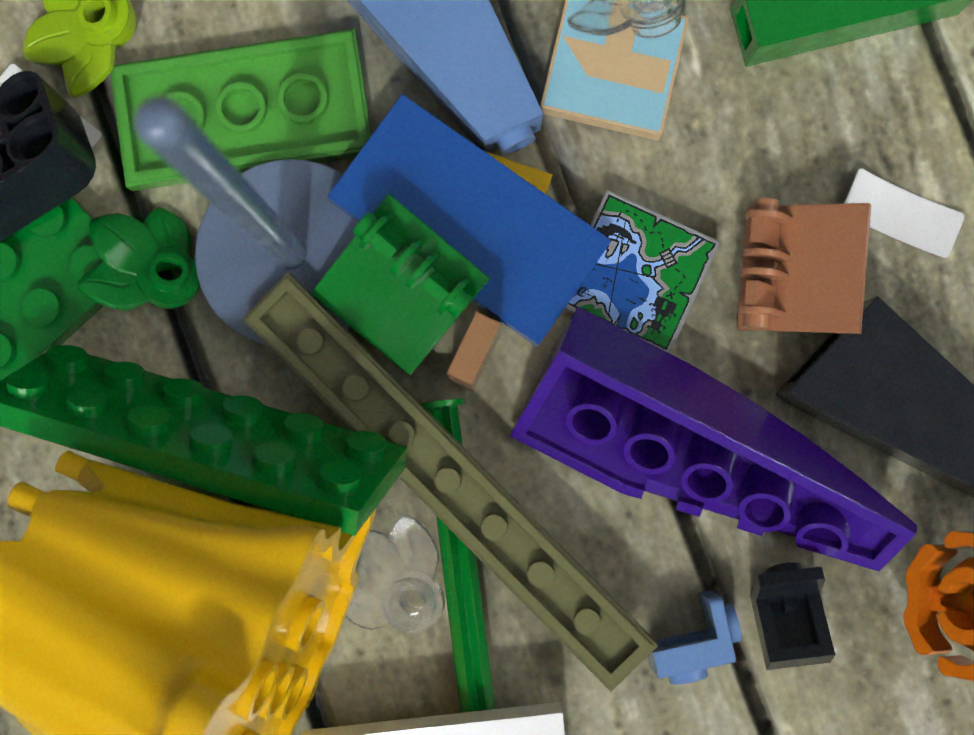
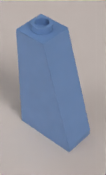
(463, 64)

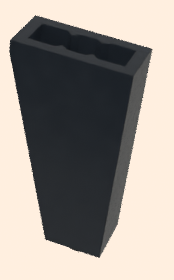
(891, 395)

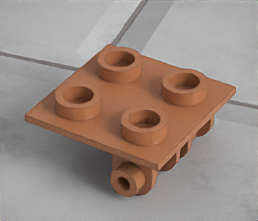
(804, 267)

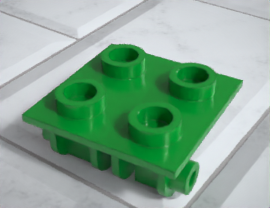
(399, 284)

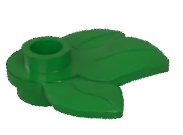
(133, 257)

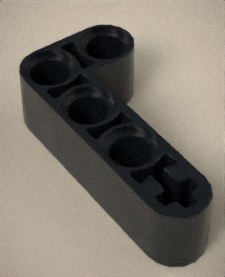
(41, 151)

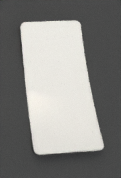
(906, 214)

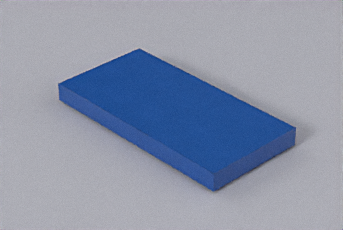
(480, 207)

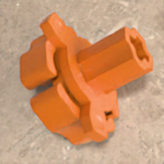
(951, 596)

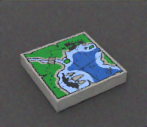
(646, 272)

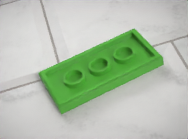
(252, 101)

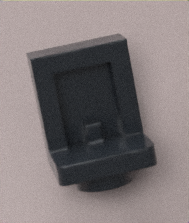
(791, 616)

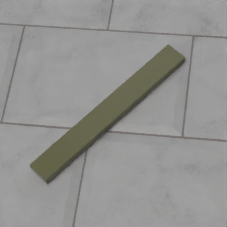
(453, 483)

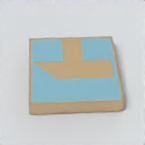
(613, 78)

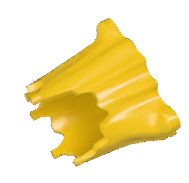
(165, 608)

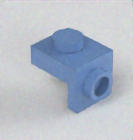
(689, 655)

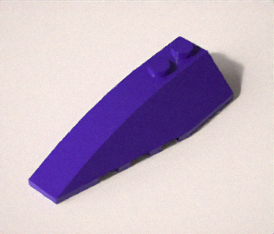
(678, 433)

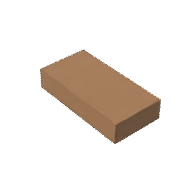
(474, 351)

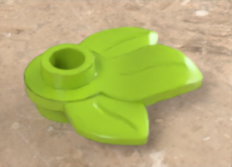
(80, 40)

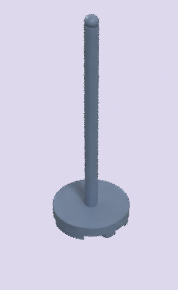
(256, 221)

